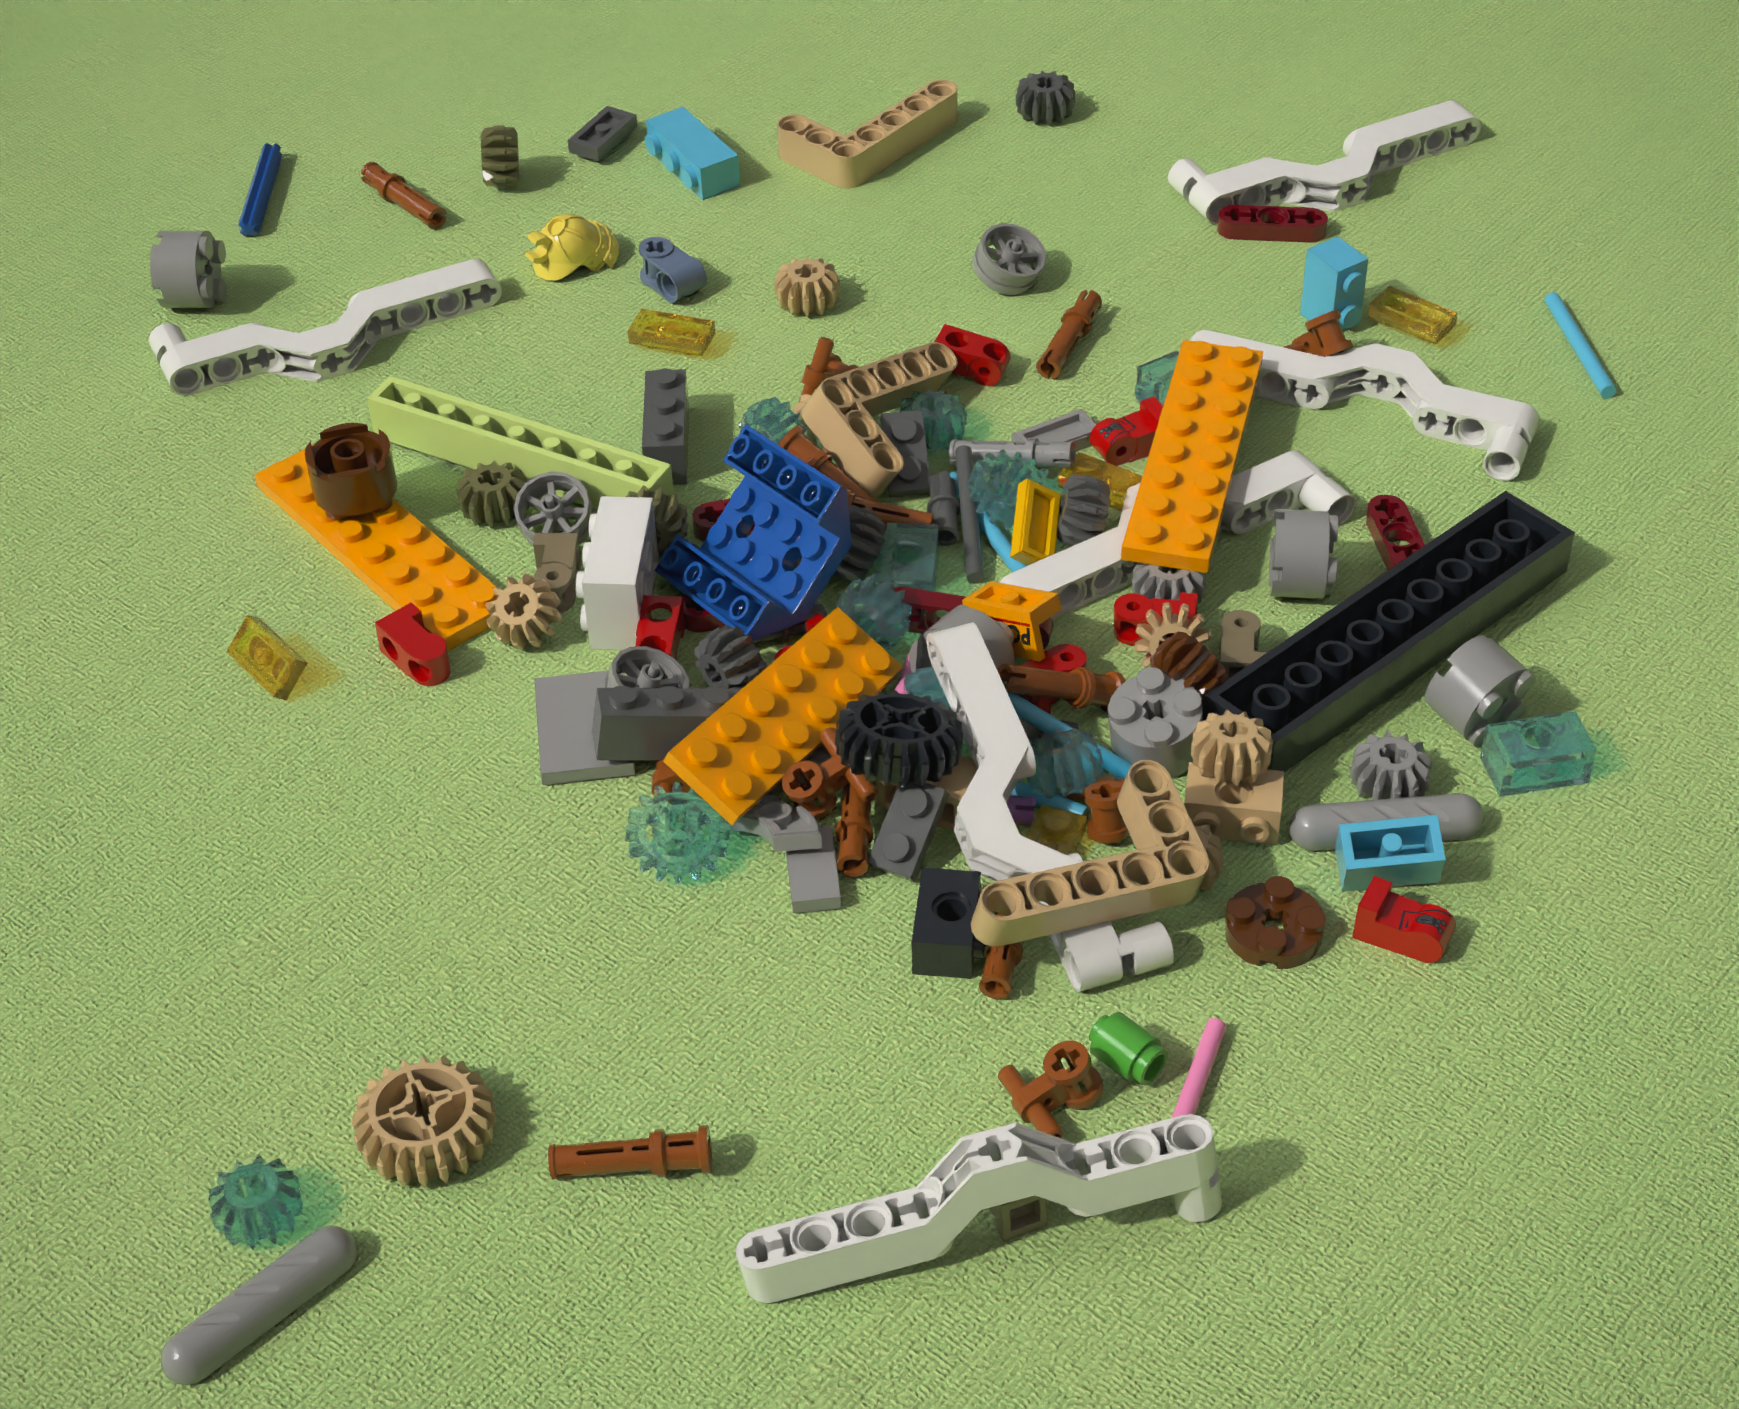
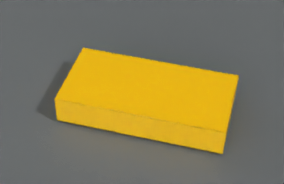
(1035, 522)

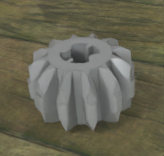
(1167, 582)
(1390, 768)

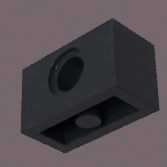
(942, 923)

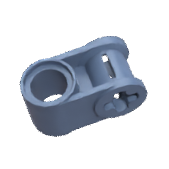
(670, 269)

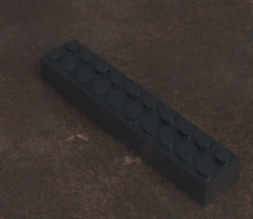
(1396, 627)

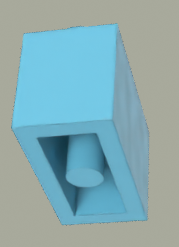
(1334, 281)
(1392, 849)

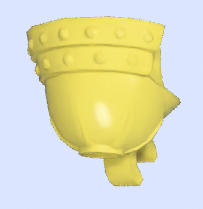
(571, 242)

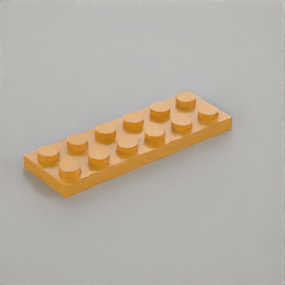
(780, 715)

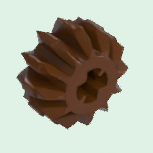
(1189, 660)

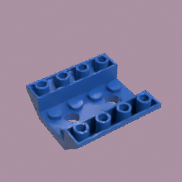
(753, 576)

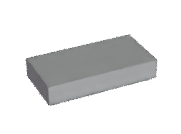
(1068, 427)
(814, 876)

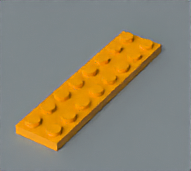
(1193, 457)
(390, 555)

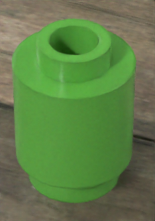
(1127, 1048)

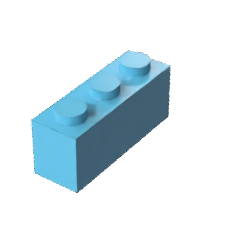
(692, 153)

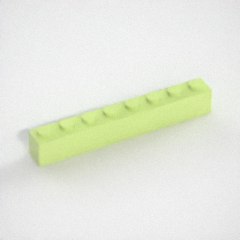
(480, 434)

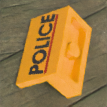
(1020, 610)

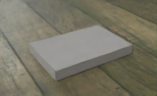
(565, 730)

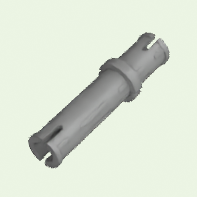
(1046, 453)

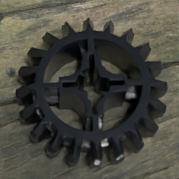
(899, 738)

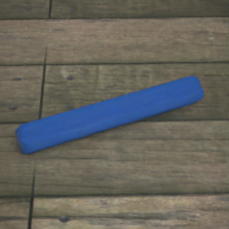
(260, 190)

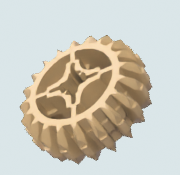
(399, 1140)

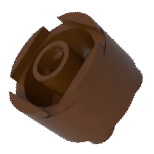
(351, 471)

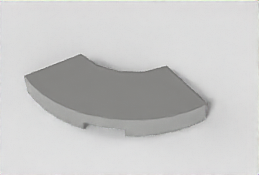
(781, 825)

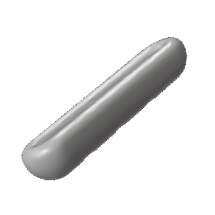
(1317, 825)
(258, 1305)

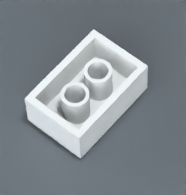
(617, 570)

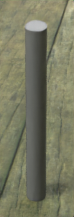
(969, 517)

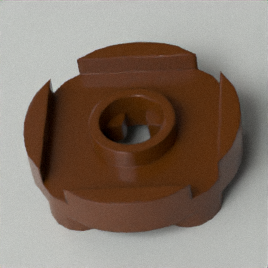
(1279, 902)

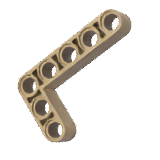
(874, 145)
(845, 403)
(1147, 806)

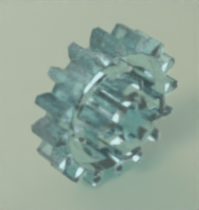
(1000, 494)
(677, 839)

